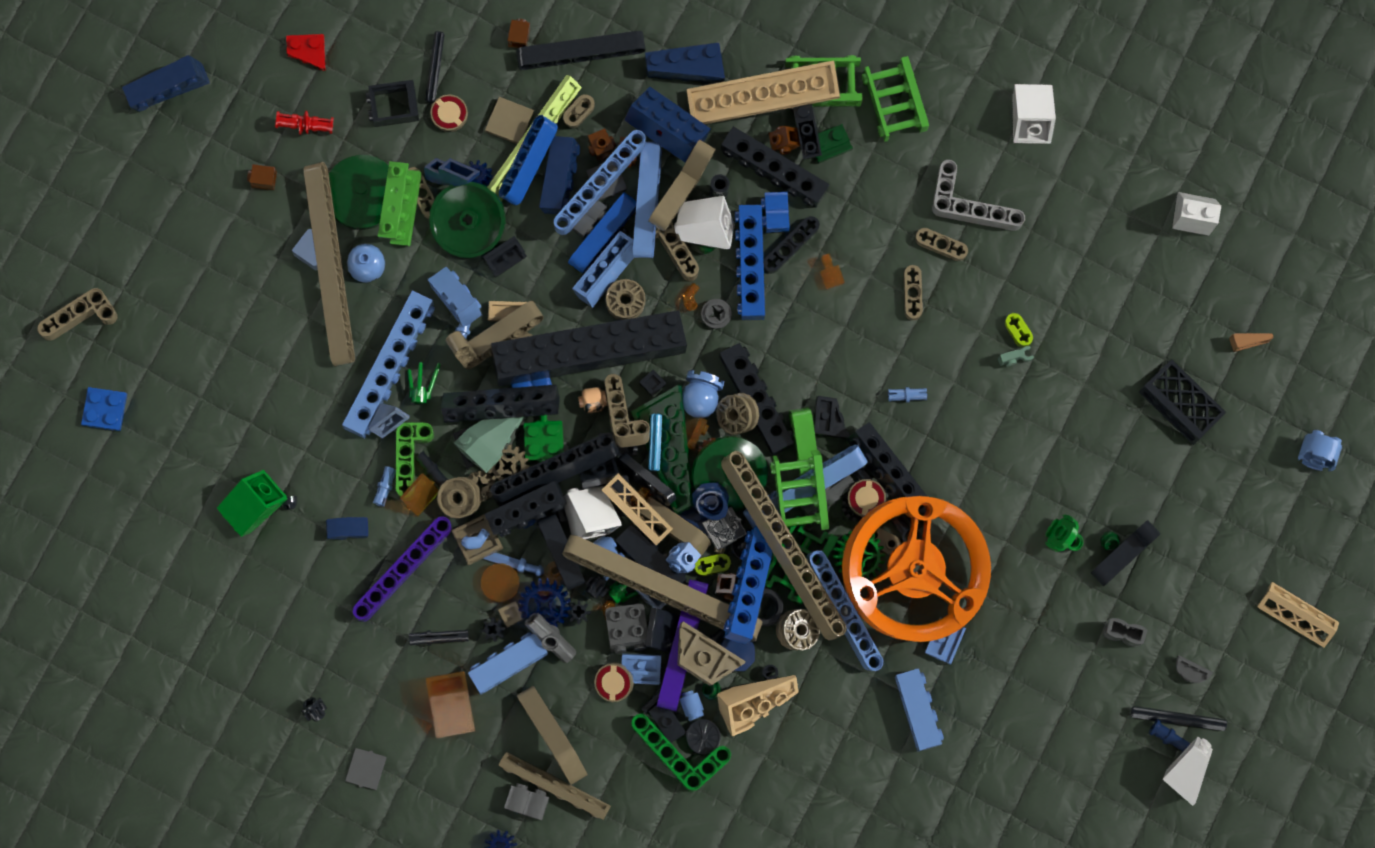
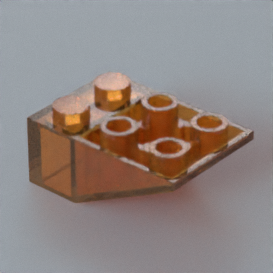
(450, 704)

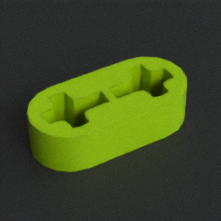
(1022, 327)
(713, 569)

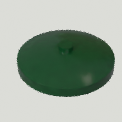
(358, 191)
(467, 219)
(708, 466)

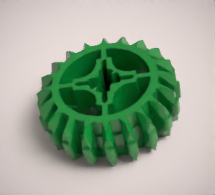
(875, 554)

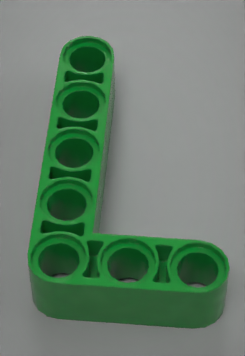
(677, 757)

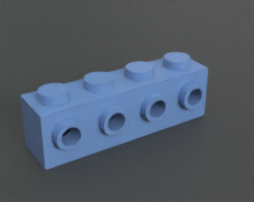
(605, 269)
(508, 663)
(918, 709)

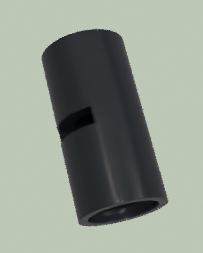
(722, 182)

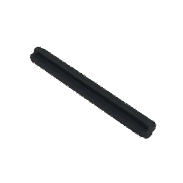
(1179, 718)

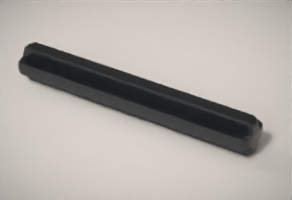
(434, 69)

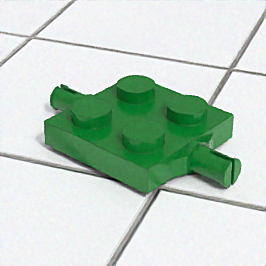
(543, 439)

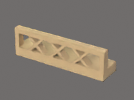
(635, 515)
(1303, 610)

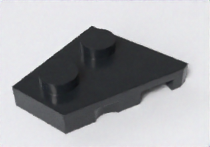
(828, 418)

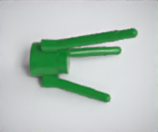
(419, 394)
(618, 592)

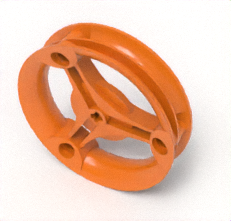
(928, 576)

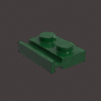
(833, 143)

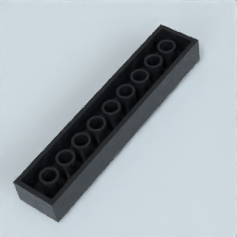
(588, 348)

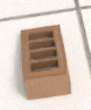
(1247, 340)

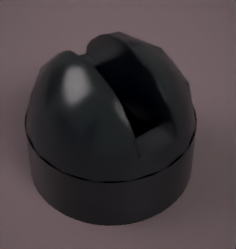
(290, 503)
(769, 669)

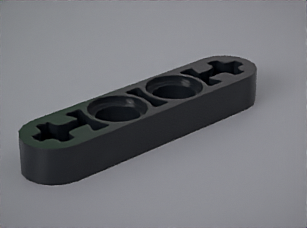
(789, 243)
(646, 479)

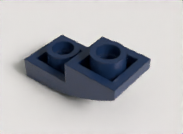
(347, 527)

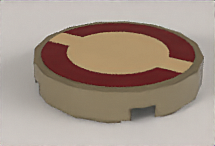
(449, 113)
(865, 496)
(613, 682)

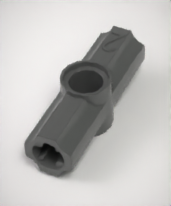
(833, 494)
(550, 637)

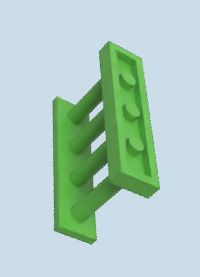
(909, 86)
(849, 98)
(399, 204)
(816, 481)

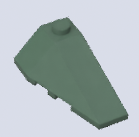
(486, 440)

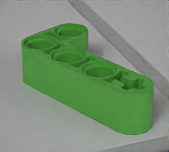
(804, 434)
(409, 461)

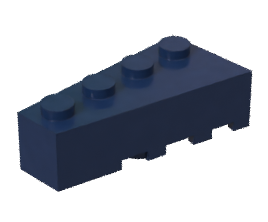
(687, 63)
(166, 83)

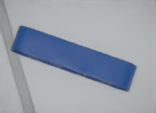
(528, 160)
(603, 232)

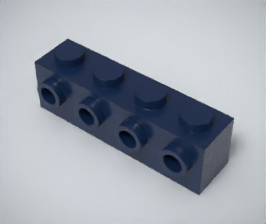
(559, 174)

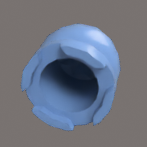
(701, 394)

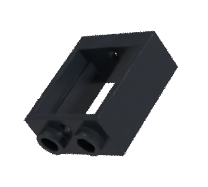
(387, 88)

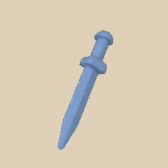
(520, 565)

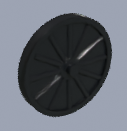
(703, 737)

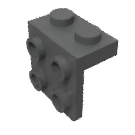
(626, 628)

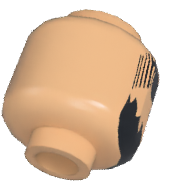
(592, 400)

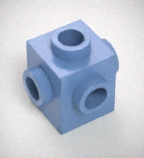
(683, 557)

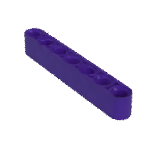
(398, 578)
(674, 674)

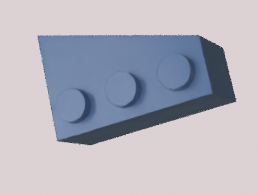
(455, 296)

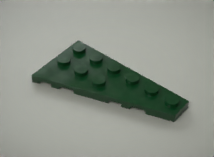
(674, 448)

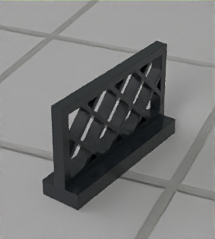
(1171, 412)

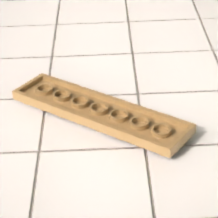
(764, 93)

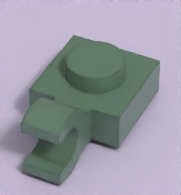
(1012, 357)

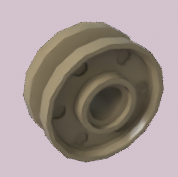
(629, 289)
(743, 421)
(448, 497)
(787, 630)

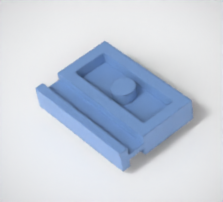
(945, 648)
(643, 667)

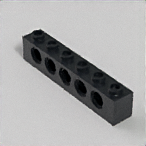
(786, 167)
(736, 354)
(500, 403)
(886, 466)

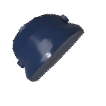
(711, 500)
(745, 652)

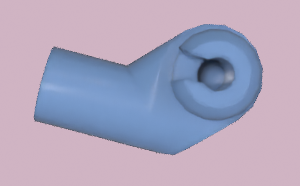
(475, 542)

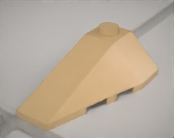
(749, 702)

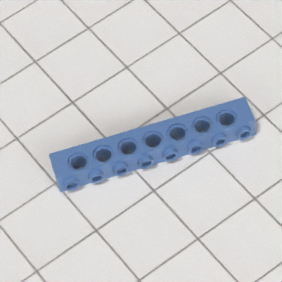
(414, 303)

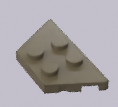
(704, 656)

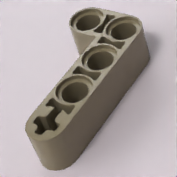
(678, 246)
(76, 318)
(619, 410)
(681, 531)

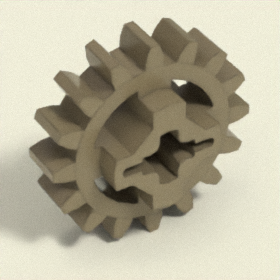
(515, 459)

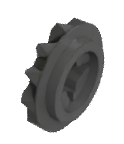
(718, 305)

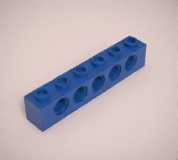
(753, 215)
(744, 631)

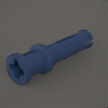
(1168, 736)

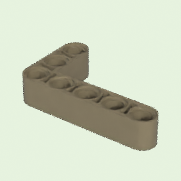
(682, 186)
(510, 327)
(552, 735)

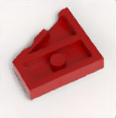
(308, 49)

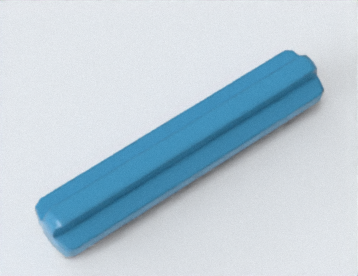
(655, 442)

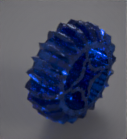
(556, 592)

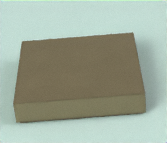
(509, 120)
(472, 529)

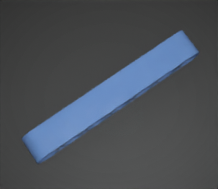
(595, 190)
(647, 200)
(833, 470)
(852, 615)

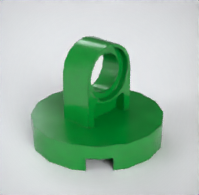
(1063, 533)

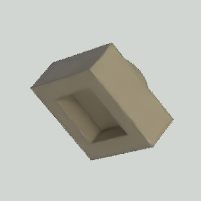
(510, 614)

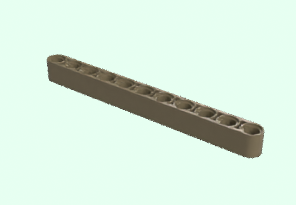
(329, 264)
(790, 552)
(649, 582)

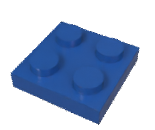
(104, 409)

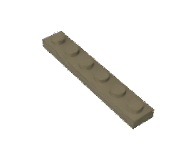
(554, 785)

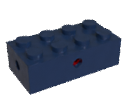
(666, 123)

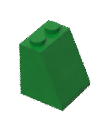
(251, 502)

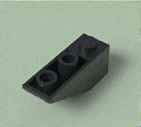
(808, 131)

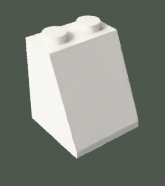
(1033, 114)
(1196, 214)
(706, 222)
(590, 513)
(1188, 770)

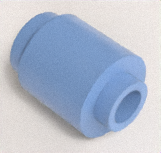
(692, 705)

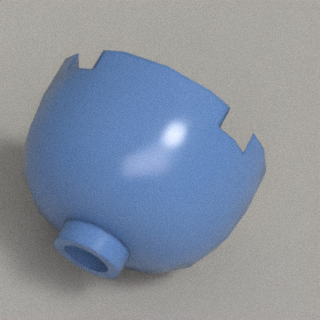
(365, 263)

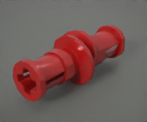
(304, 122)

